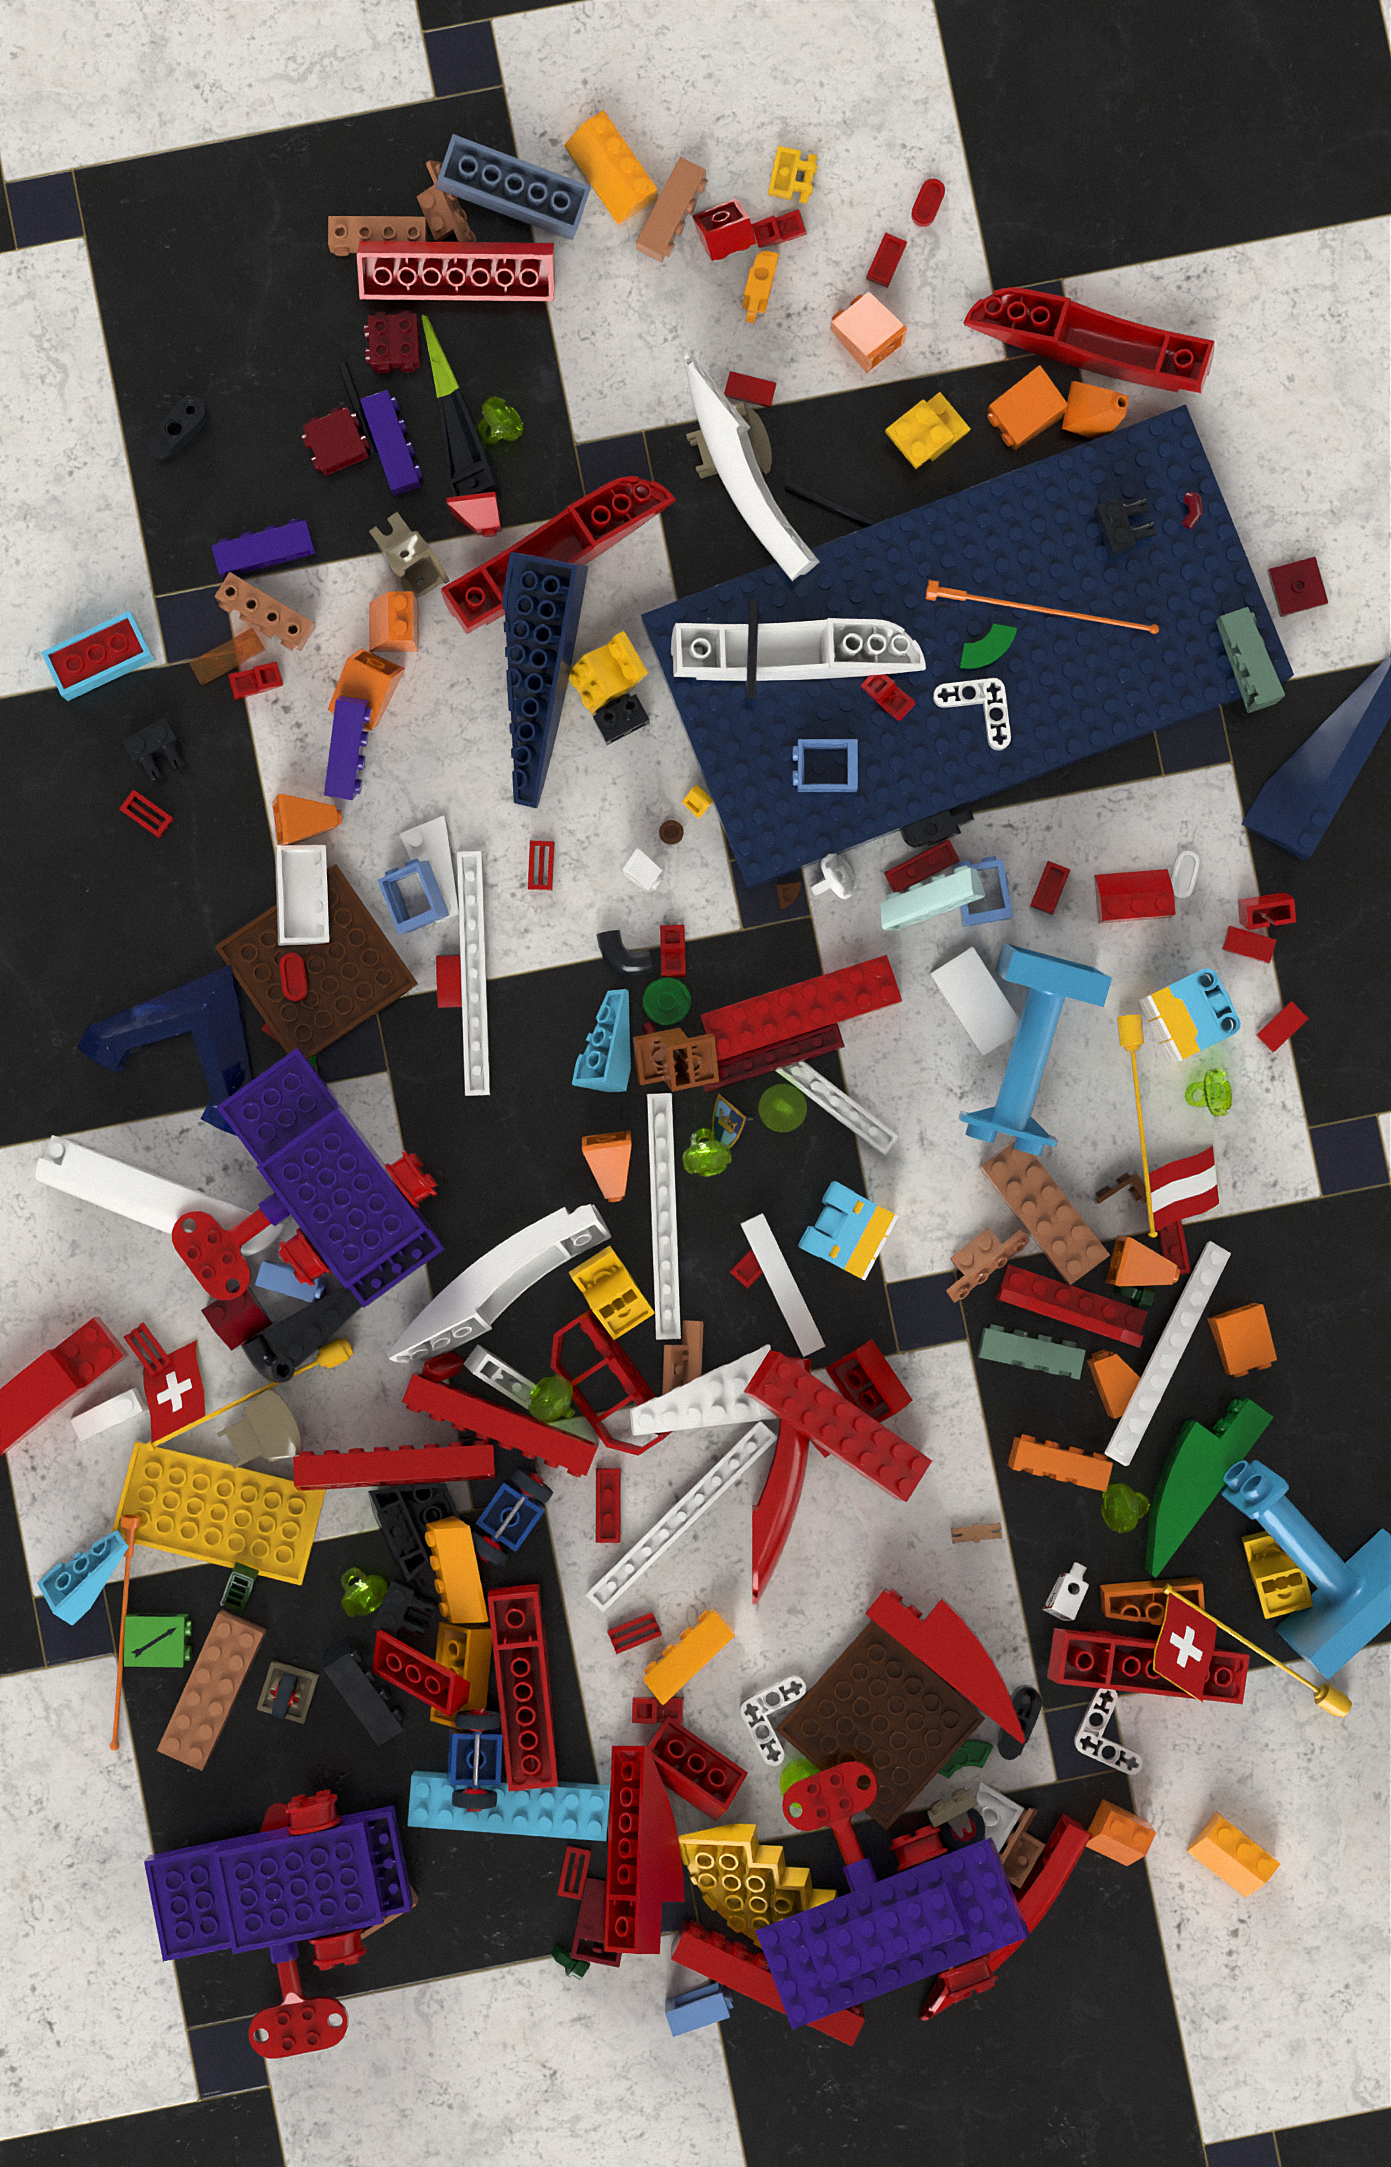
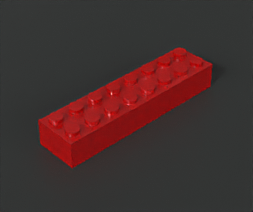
(456, 271)
(802, 1008)
(501, 1424)
(837, 1426)
(394, 1467)
(750, 1975)

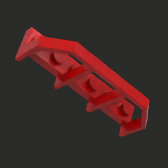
(1072, 1305)
(619, 1364)

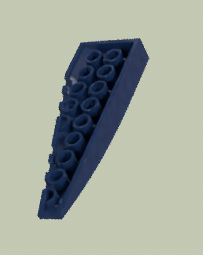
(541, 630)
(1313, 782)

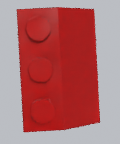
(1134, 896)
(869, 1382)

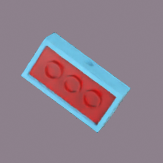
(98, 655)

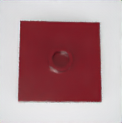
(1297, 586)

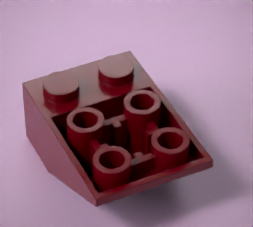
(590, 1927)

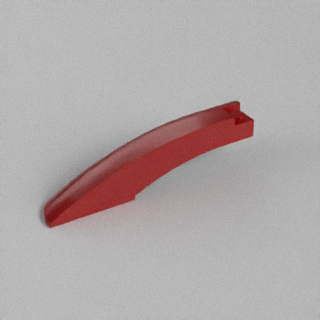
(572, 536)
(778, 1501)
(1034, 1899)

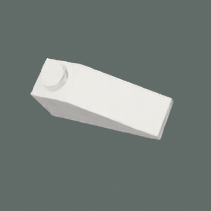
(643, 871)
(500, 1375)
(109, 1414)

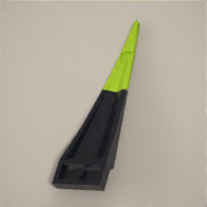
(466, 455)

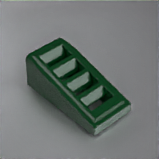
(245, 1573)

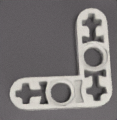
(982, 696)
(764, 1709)
(1095, 1734)

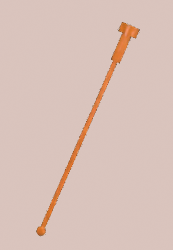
(934, 590)
(128, 1522)

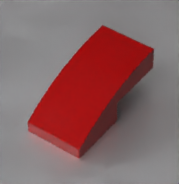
(779, 229)
(255, 681)
(888, 695)
(672, 951)
(448, 981)
(650, 1711)

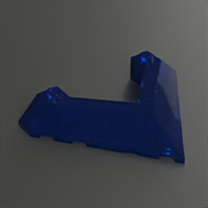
(207, 1010)

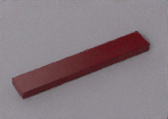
(777, 1056)

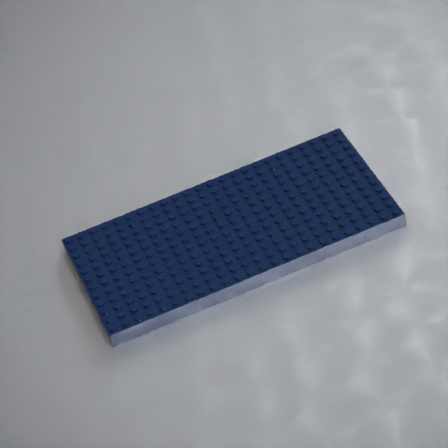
(1066, 679)

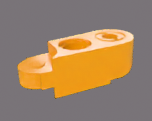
(759, 284)

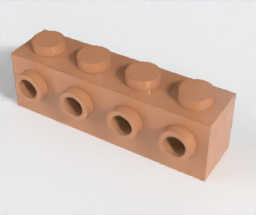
(671, 210)
(347, 231)
(265, 612)

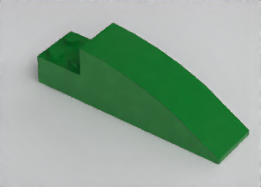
(1196, 1475)

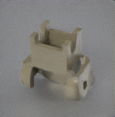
(758, 438)
(406, 548)
(266, 1430)

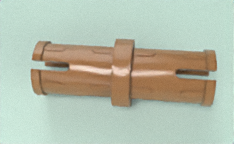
(976, 1533)

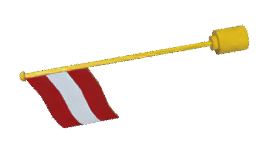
(1178, 1187)

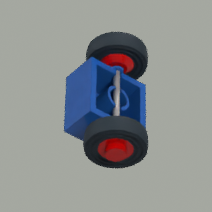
(510, 1516)
(475, 1758)

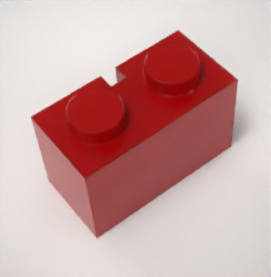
(1276, 908)

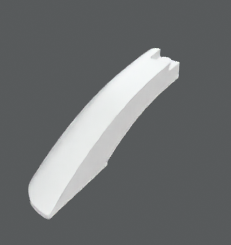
(735, 461)
(795, 650)
(138, 1192)
(496, 1280)

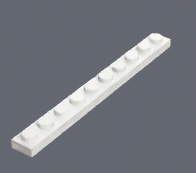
(473, 973)
(664, 1216)
(1167, 1353)
(681, 1515)

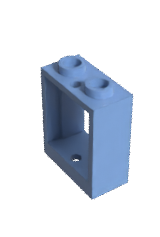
(852, 764)
(395, 901)
(994, 915)
(282, 1280)
(698, 2008)

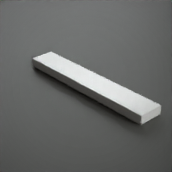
(840, 1106)
(782, 1284)

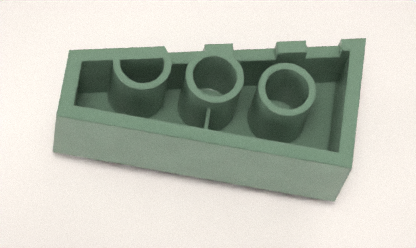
(1249, 660)
(1031, 1352)

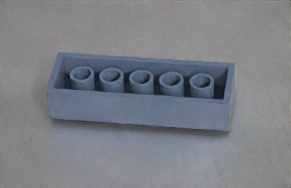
(512, 187)

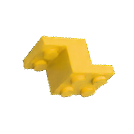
(927, 430)
(607, 673)
(611, 1292)
(1277, 1578)

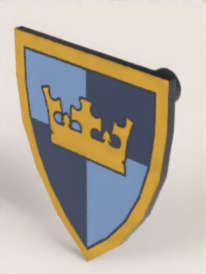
(728, 1121)

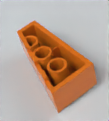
(1060, 1463)
(1145, 1599)

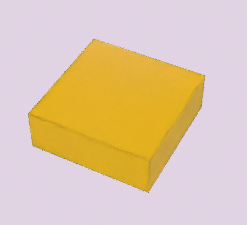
(697, 801)

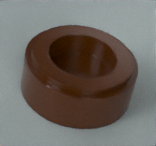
(671, 832)

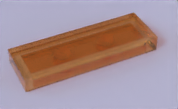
(227, 656)

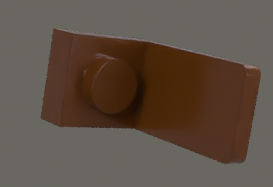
(1137, 1188)

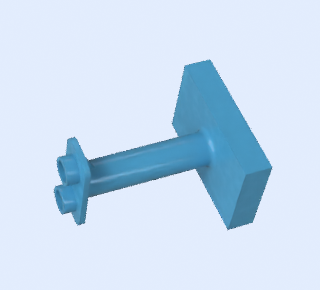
(1048, 984)
(1350, 1596)

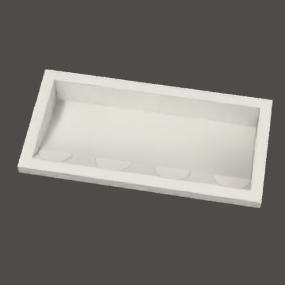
(301, 894)
(977, 1001)

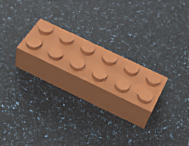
(1044, 1212)
(212, 1690)

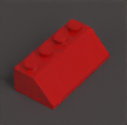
(419, 1675)
(695, 1769)

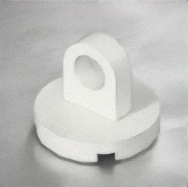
(837, 876)

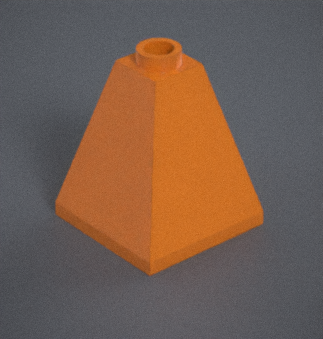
(1093, 410)
(302, 819)
(609, 1161)
(1139, 1266)

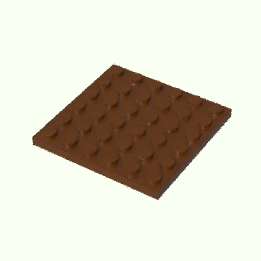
(345, 978)
(884, 1712)

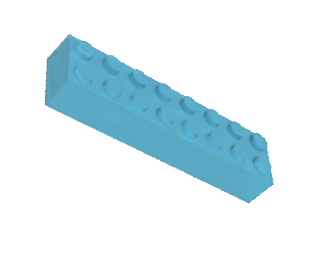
(558, 1812)

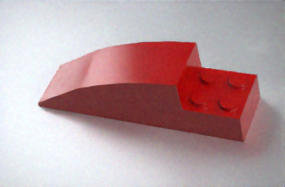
(56, 1380)
(952, 1651)
(1126, 1664)
(523, 1687)
(642, 1854)

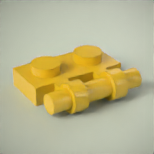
(784, 174)

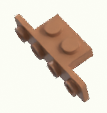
(443, 210)
(981, 1258)
(683, 1361)
(1022, 1851)

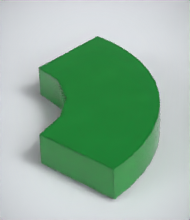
(988, 649)
(969, 1754)

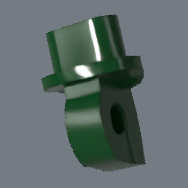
(1139, 1295)
(572, 1966)

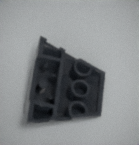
(403, 1521)

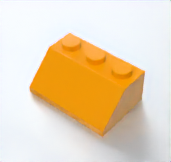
(1233, 1855)

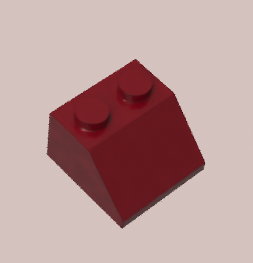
(237, 1319)

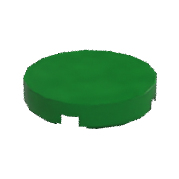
(666, 1001)

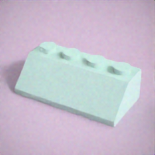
(931, 899)

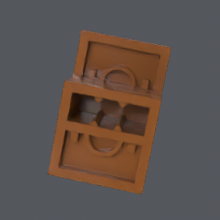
(676, 1059)

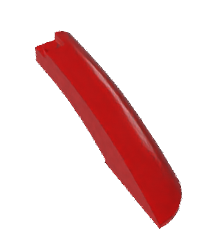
(1093, 339)

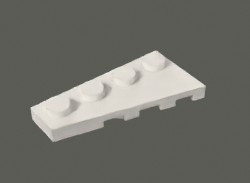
(431, 844)
(998, 1814)

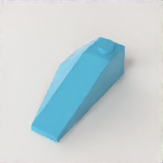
(607, 1057)
(76, 1585)

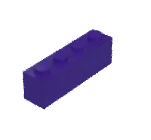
(390, 442)
(263, 548)
(346, 747)

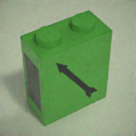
(157, 1640)

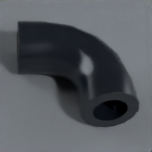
(620, 958)
(266, 1361)

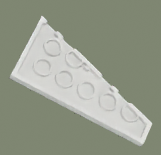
(705, 1401)

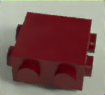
(393, 342)
(335, 441)

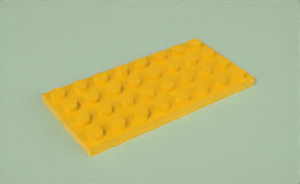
(220, 1512)

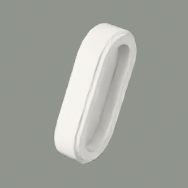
(1185, 874)

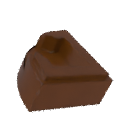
(787, 893)

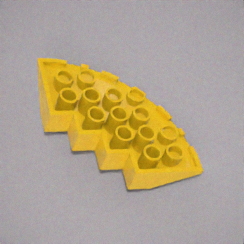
(747, 1879)

